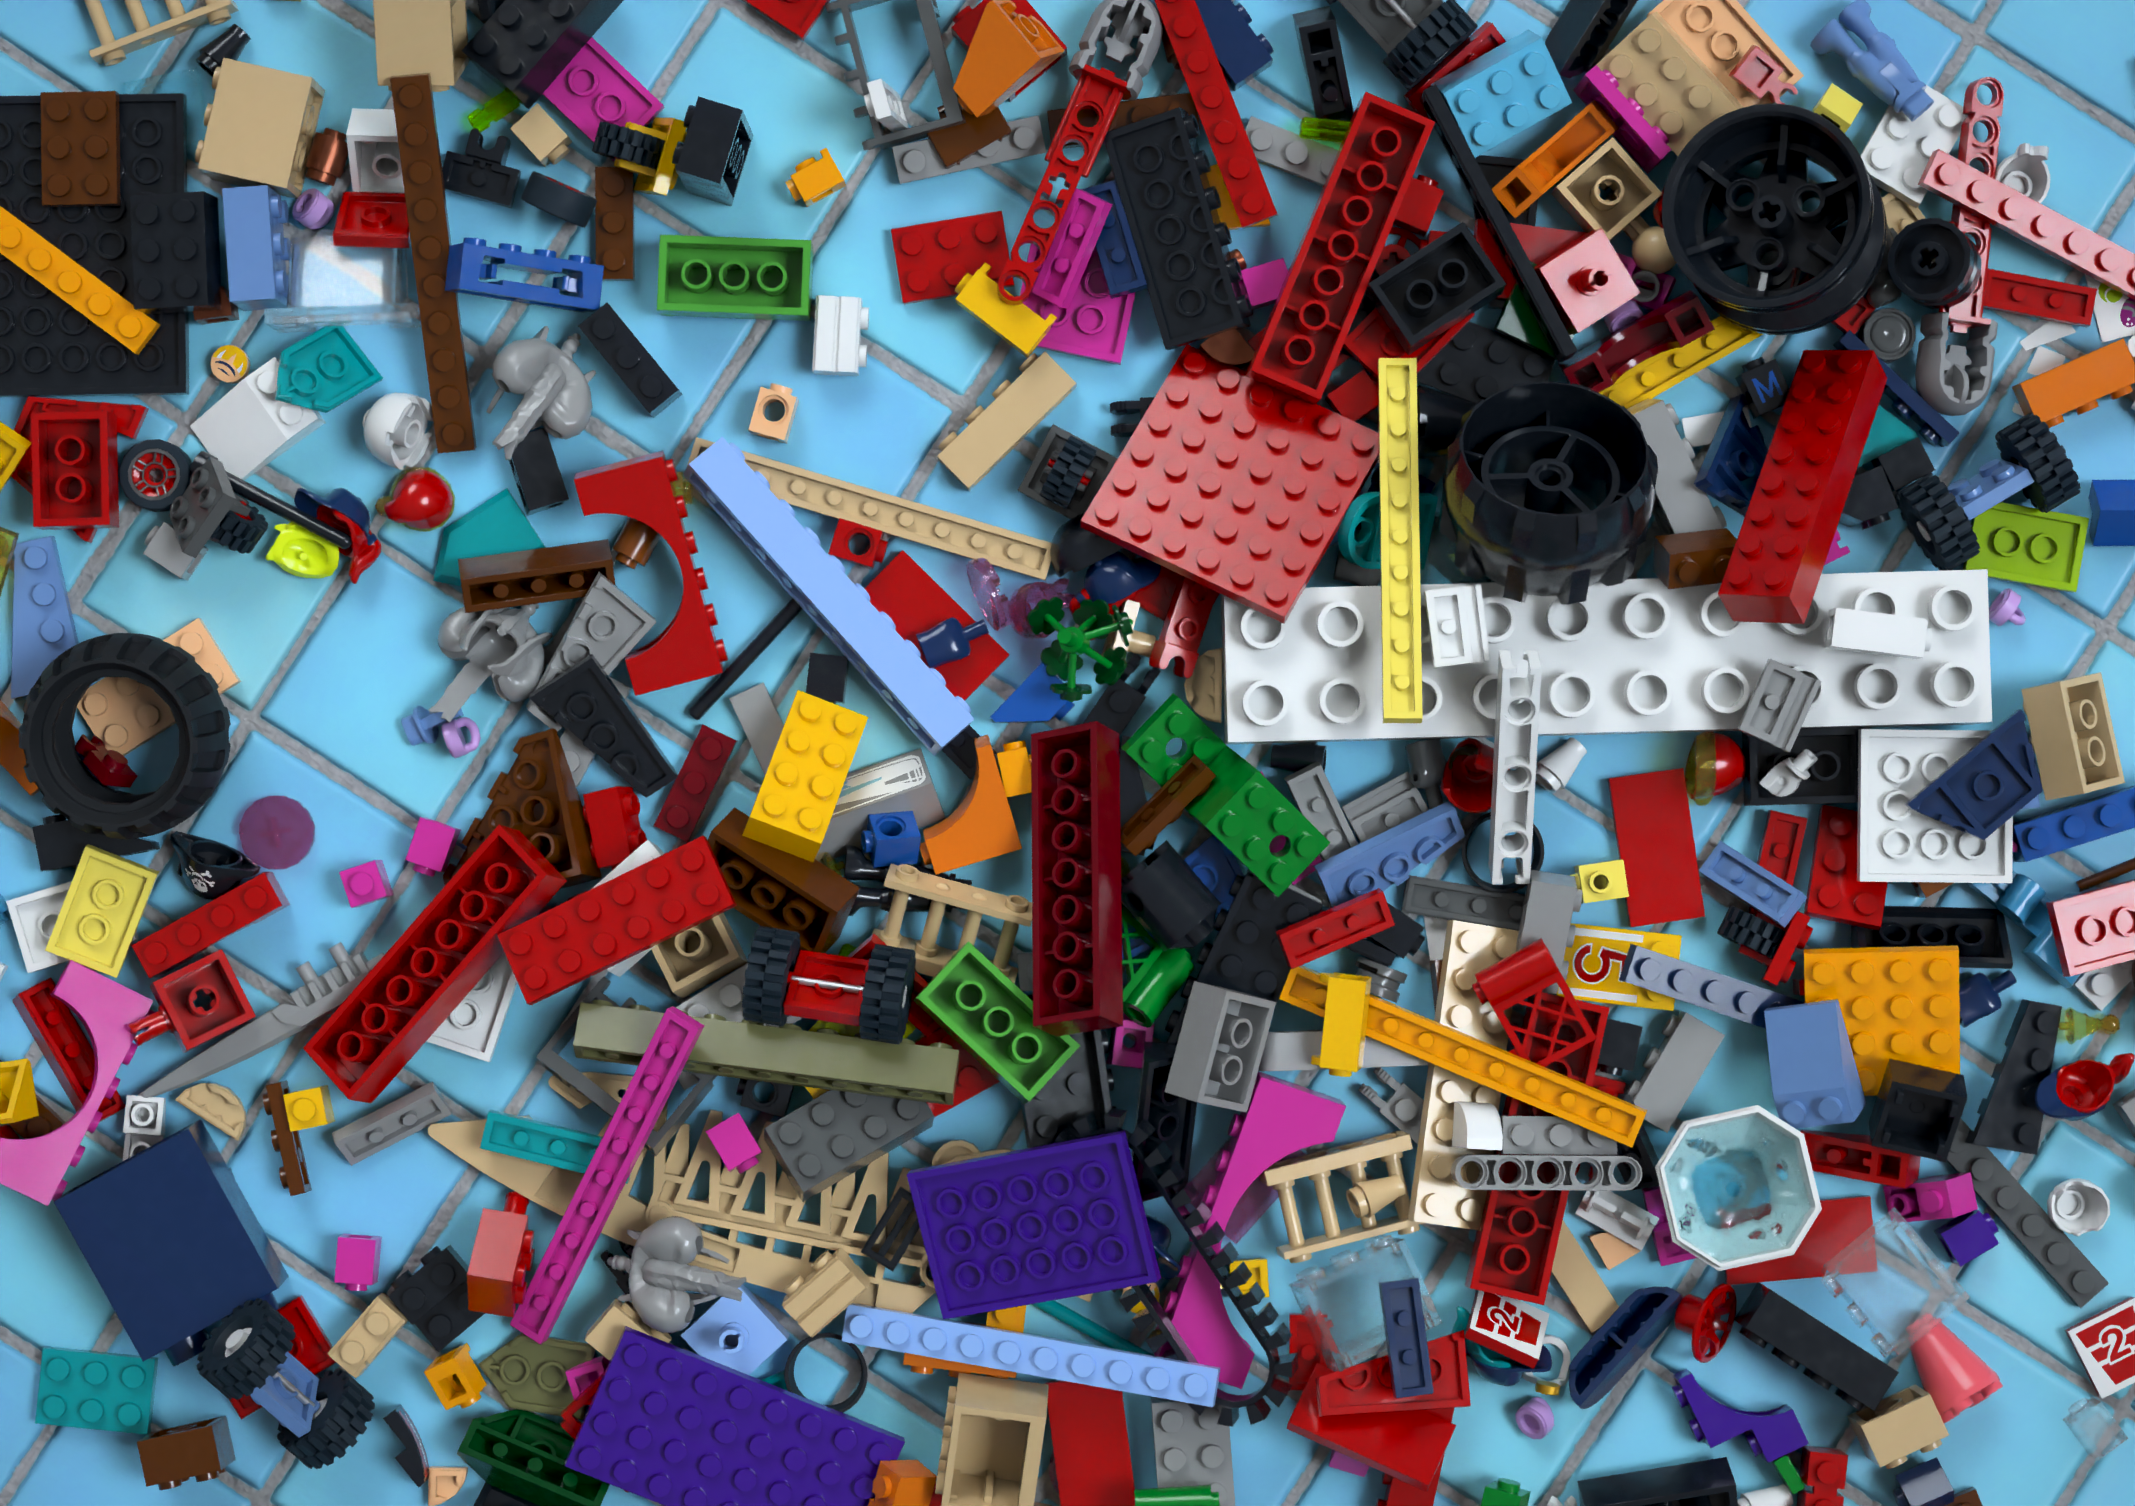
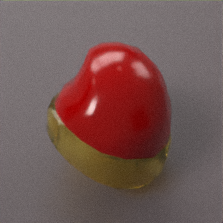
(418, 499)
(1713, 767)

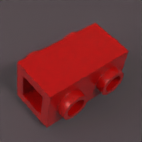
(613, 825)

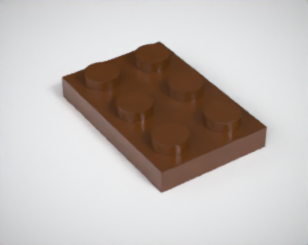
(80, 149)

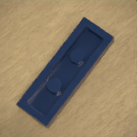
(1116, 246)
(1406, 1337)

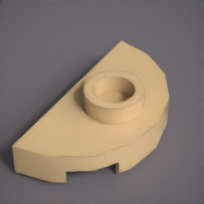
(1205, 686)
(217, 1106)

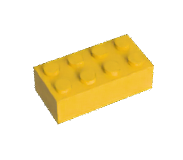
(805, 776)

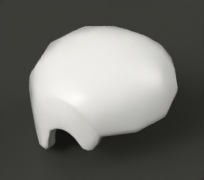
(2078, 1206)

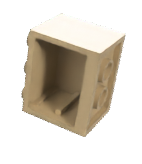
(421, 39)
(259, 127)
(991, 1442)

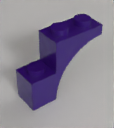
(1771, 1431)

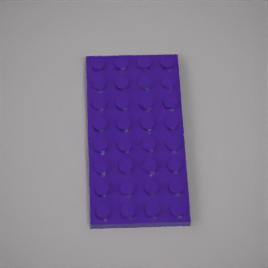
(719, 1437)

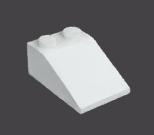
(252, 427)

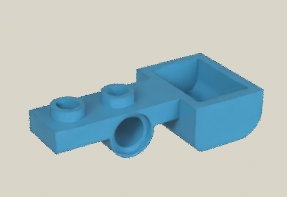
(2026, 906)

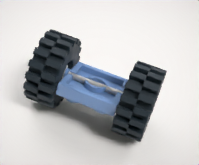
(2029, 462)
(313, 1412)

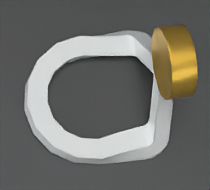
(1553, 1386)

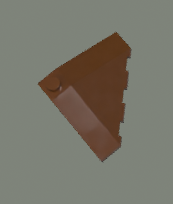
(541, 804)

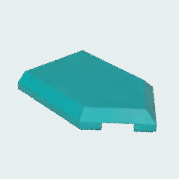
(324, 370)
(487, 530)

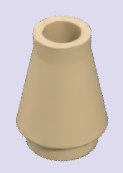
(1373, 1195)

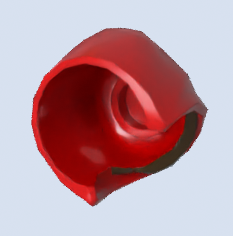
(1469, 776)

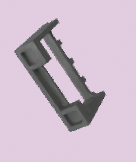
(928, 13)
(570, 1076)

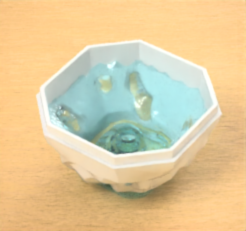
(1774, 1182)

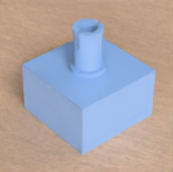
(736, 1333)

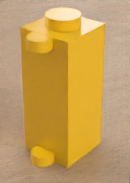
(1014, 324)
(1344, 1023)

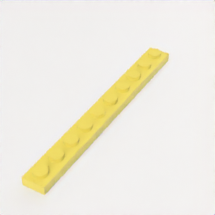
(1399, 541)

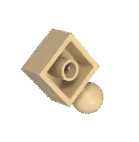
(1631, 197)

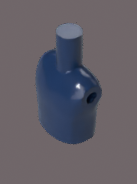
(949, 641)
(1981, 996)

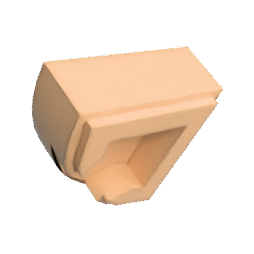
(1611, 1249)
(444, 1483)

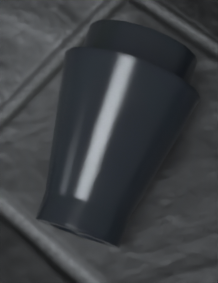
(227, 45)
(1298, 756)

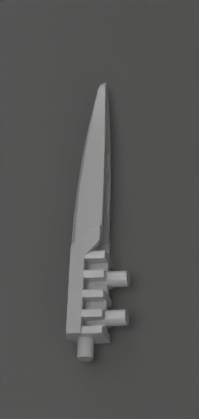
(309, 1004)

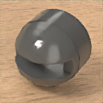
(1646, 294)

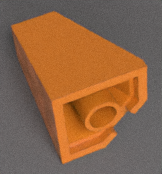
(1003, 57)

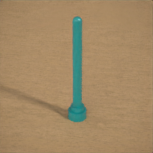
(1088, 1327)

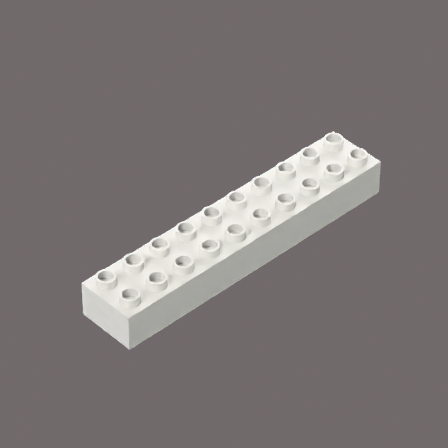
(1609, 665)

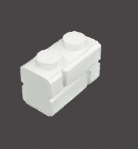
(839, 335)

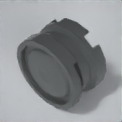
(1888, 334)
(1384, 980)

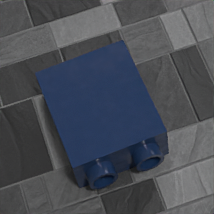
(172, 1243)

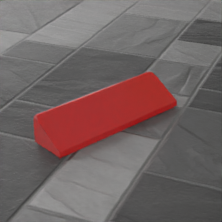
(63, 1045)

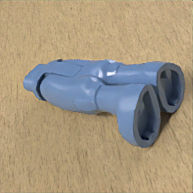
(1879, 68)

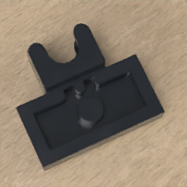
(482, 172)

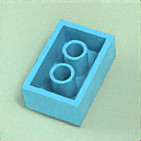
(1504, 92)

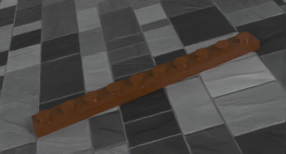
(430, 252)

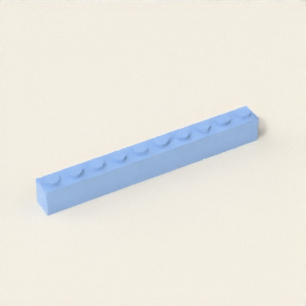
(828, 595)

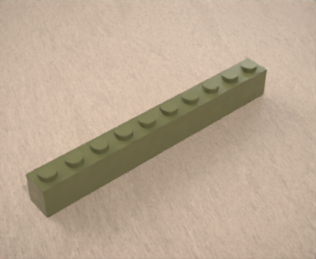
(777, 1054)

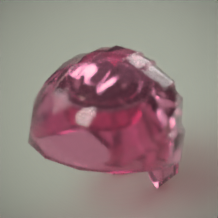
(1026, 598)

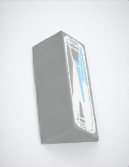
(882, 788)

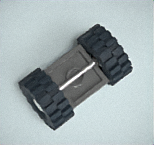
(1412, 32)

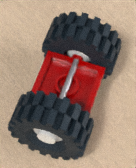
(828, 986)

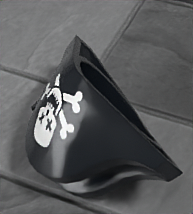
(210, 866)

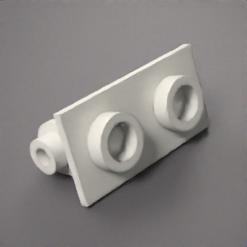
(1617, 1217)

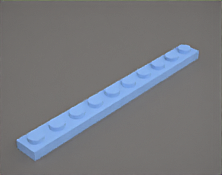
(1031, 1354)

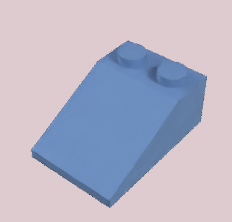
(1812, 1065)

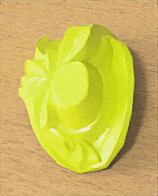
(303, 552)

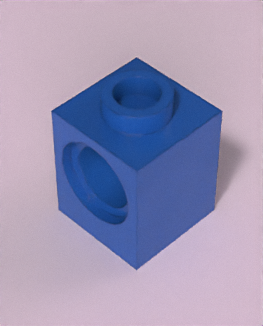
(891, 839)

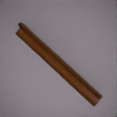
(2106, 875)

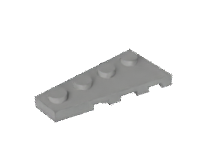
(604, 626)

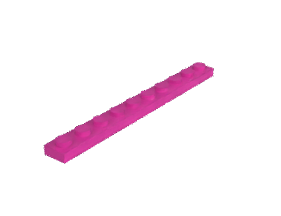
(607, 1174)

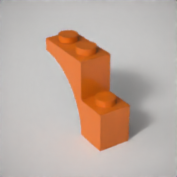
(1554, 159)

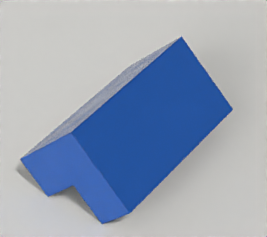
(2112, 512)

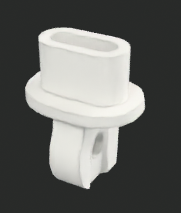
(1787, 775)

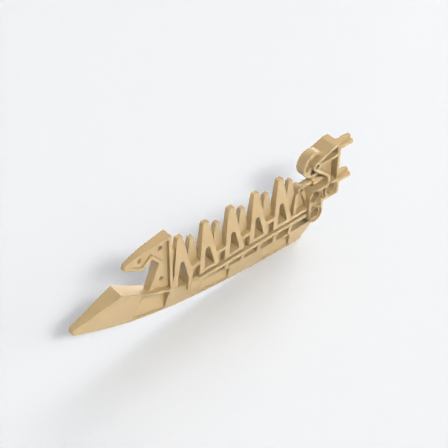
(728, 1193)

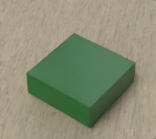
(1788, 1474)

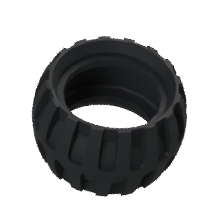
(62, 775)

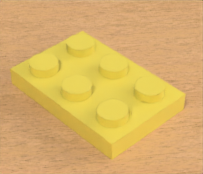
(102, 910)

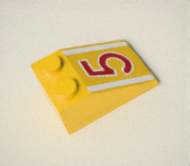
(1599, 960)

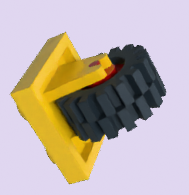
(643, 151)

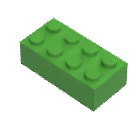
(735, 277)
(994, 1023)

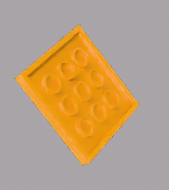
(1892, 1004)

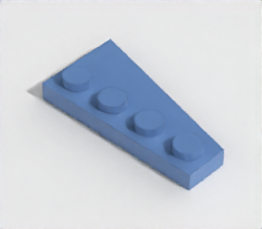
(40, 613)
(1389, 855)

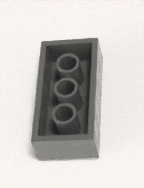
(841, 1135)

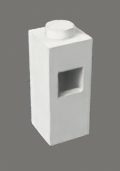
(1878, 633)

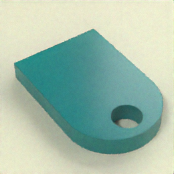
(1365, 548)

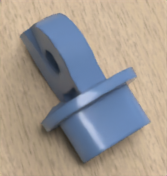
(423, 726)

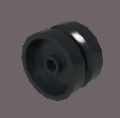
(1953, 252)

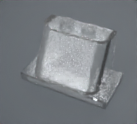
(343, 287)

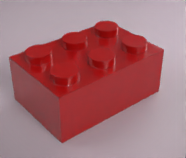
(74, 470)

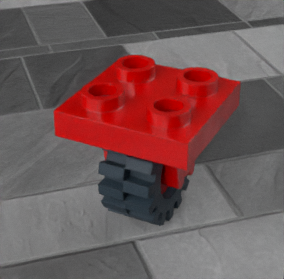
(1767, 941)

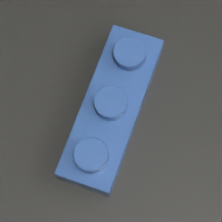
(1752, 884)

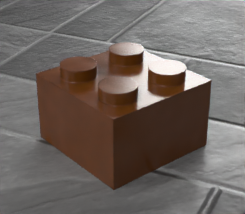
(186, 1451)

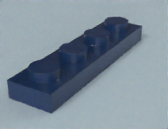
(1905, 400)

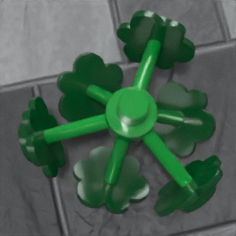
(1064, 653)

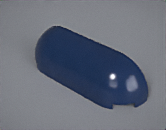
(1621, 1343)

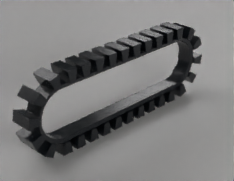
(1282, 1365)

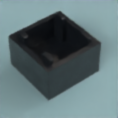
(1917, 1110)

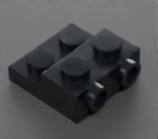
(436, 1297)

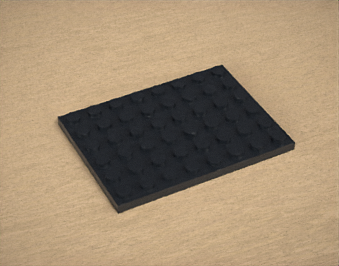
(43, 339)

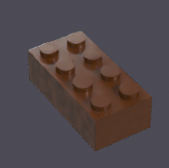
(782, 888)

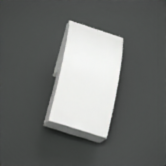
(143, 1123)

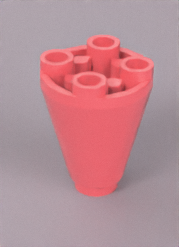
(1952, 1372)

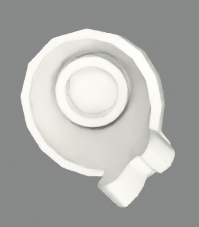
(2026, 171)

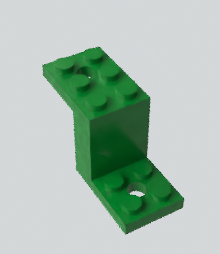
(1240, 802)

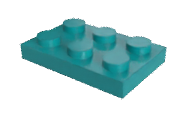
(96, 1390)

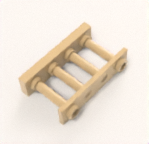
(114, 51)
(942, 891)
(1317, 1167)

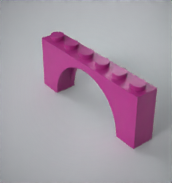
(105, 1009)

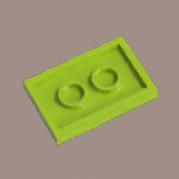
(2029, 546)

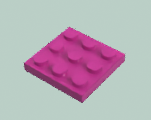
(1093, 323)

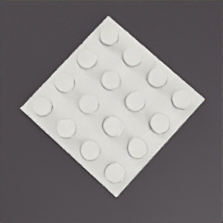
(1907, 845)

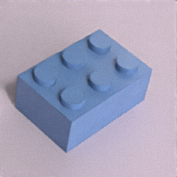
(256, 247)

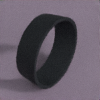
(1536, 864)
(790, 1380)

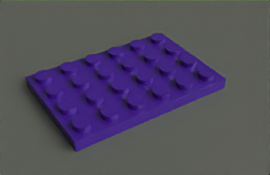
(1034, 1225)

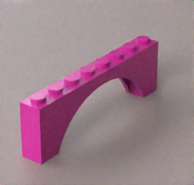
(1277, 1123)

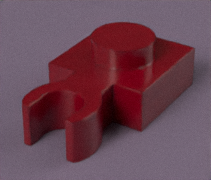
(105, 764)

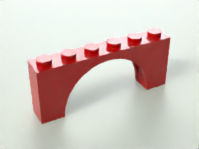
(645, 492)

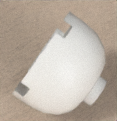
(397, 429)

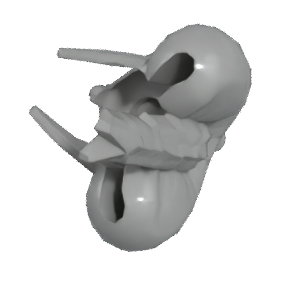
(551, 385)
(498, 646)
(662, 1274)

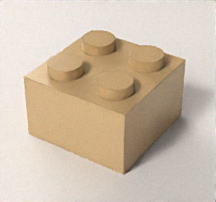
(699, 955)
(1899, 1427)

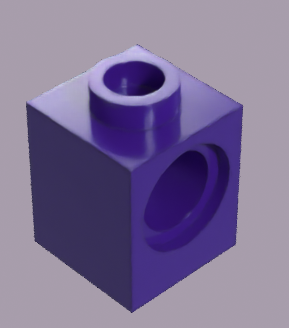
(1967, 1236)

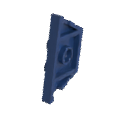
(1733, 459)
(1984, 783)

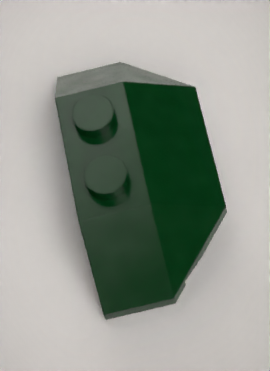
(528, 1460)

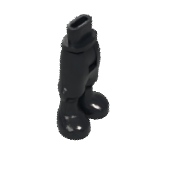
(860, 868)

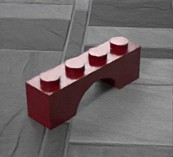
(1655, 332)

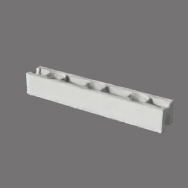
(1514, 746)

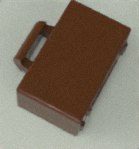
(965, 140)

